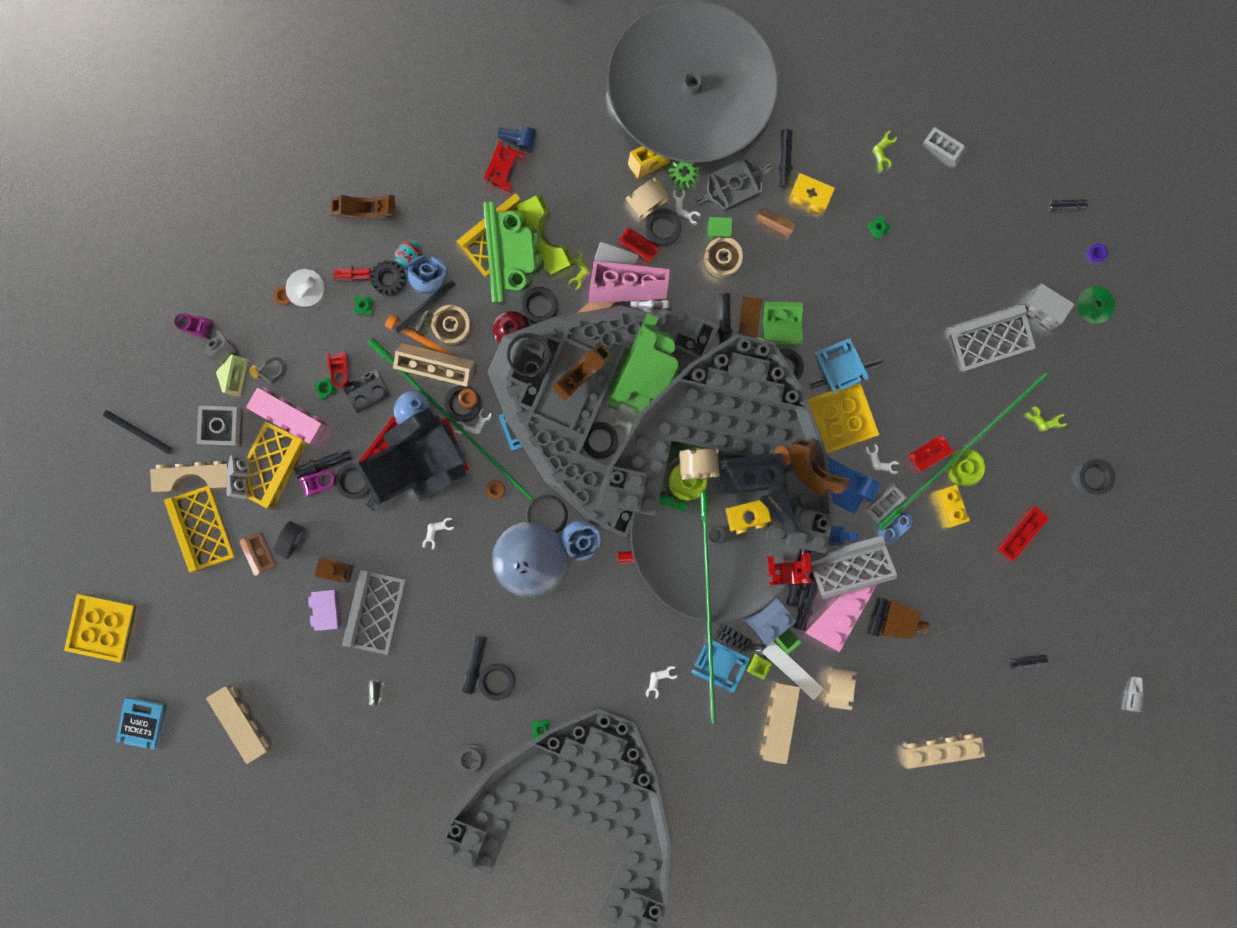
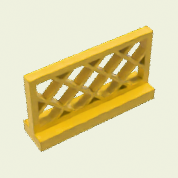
(479, 230)
(284, 470)
(182, 533)

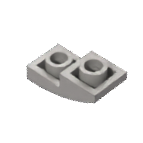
(613, 254)
(237, 473)

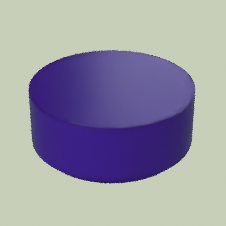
(1097, 253)

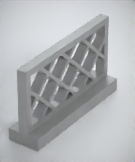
(984, 322)
(848, 556)
(356, 611)

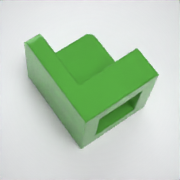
(719, 227)
(788, 641)

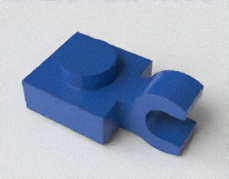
(838, 536)

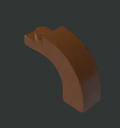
(362, 208)
(582, 371)
(809, 471)

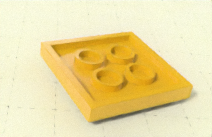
(843, 417)
(99, 628)

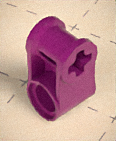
(196, 326)
(314, 483)

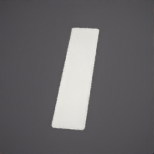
(792, 670)

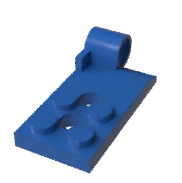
(860, 487)

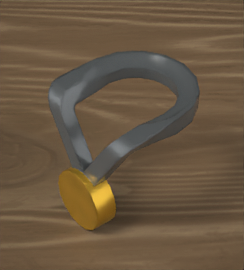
(256, 372)

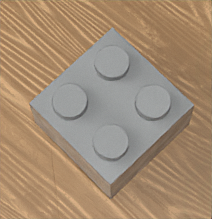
(1047, 306)
(218, 426)

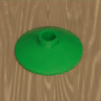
(1087, 308)

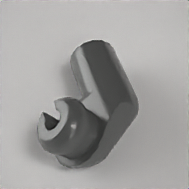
(757, 649)

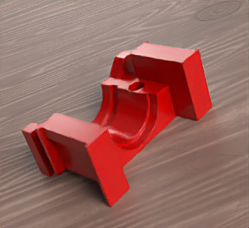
(501, 165)
(788, 571)

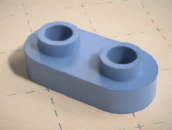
(897, 528)

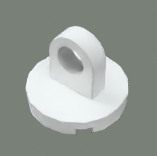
(304, 288)

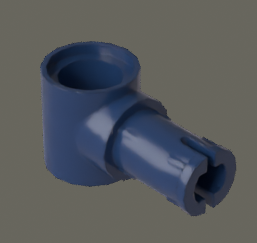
(522, 137)

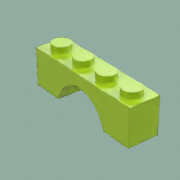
(554, 256)

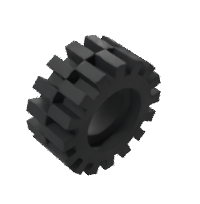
(388, 289)
(733, 638)

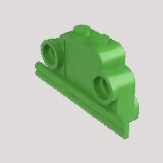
(511, 249)
(647, 367)

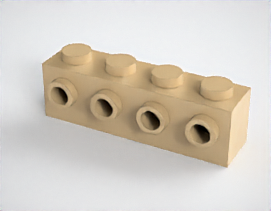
(434, 364)
(781, 723)
(238, 724)
(943, 752)

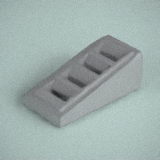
(942, 151)
(897, 502)

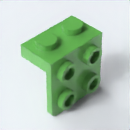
(783, 322)

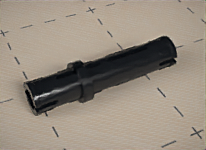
(785, 156)
(724, 317)
(322, 463)
(797, 588)
(807, 604)
(474, 665)

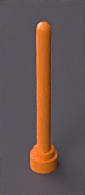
(393, 320)

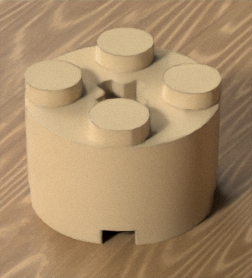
(647, 197)
(723, 246)
(440, 323)
(699, 464)
(841, 690)

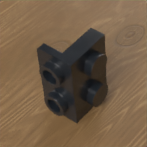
(366, 391)

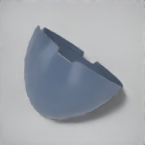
(539, 548)

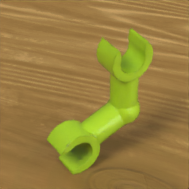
(879, 150)
(582, 274)
(1042, 423)

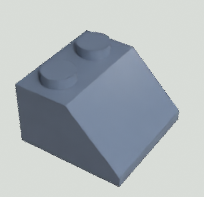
(770, 621)

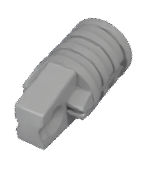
(1136, 695)

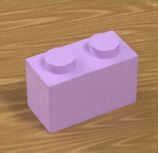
(324, 609)

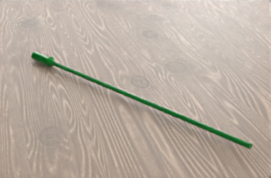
(386, 356)
(897, 512)
(704, 515)

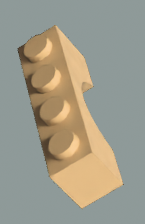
(166, 479)

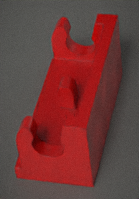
(638, 244)
(930, 453)

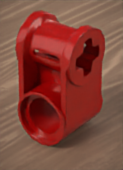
(338, 365)

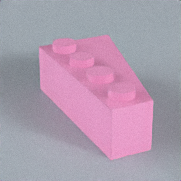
(627, 282)
(286, 417)
(840, 617)

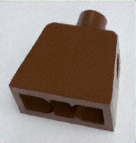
(333, 570)
(902, 621)

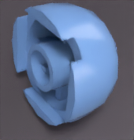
(426, 274)
(410, 404)
(580, 540)

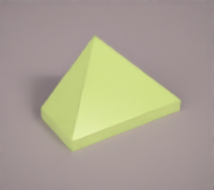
(232, 375)

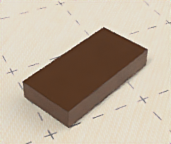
(750, 316)

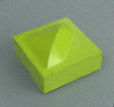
(759, 666)

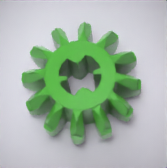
(689, 178)

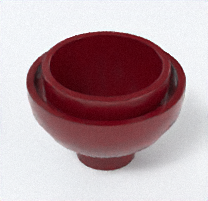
(505, 319)

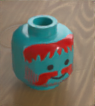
(407, 252)

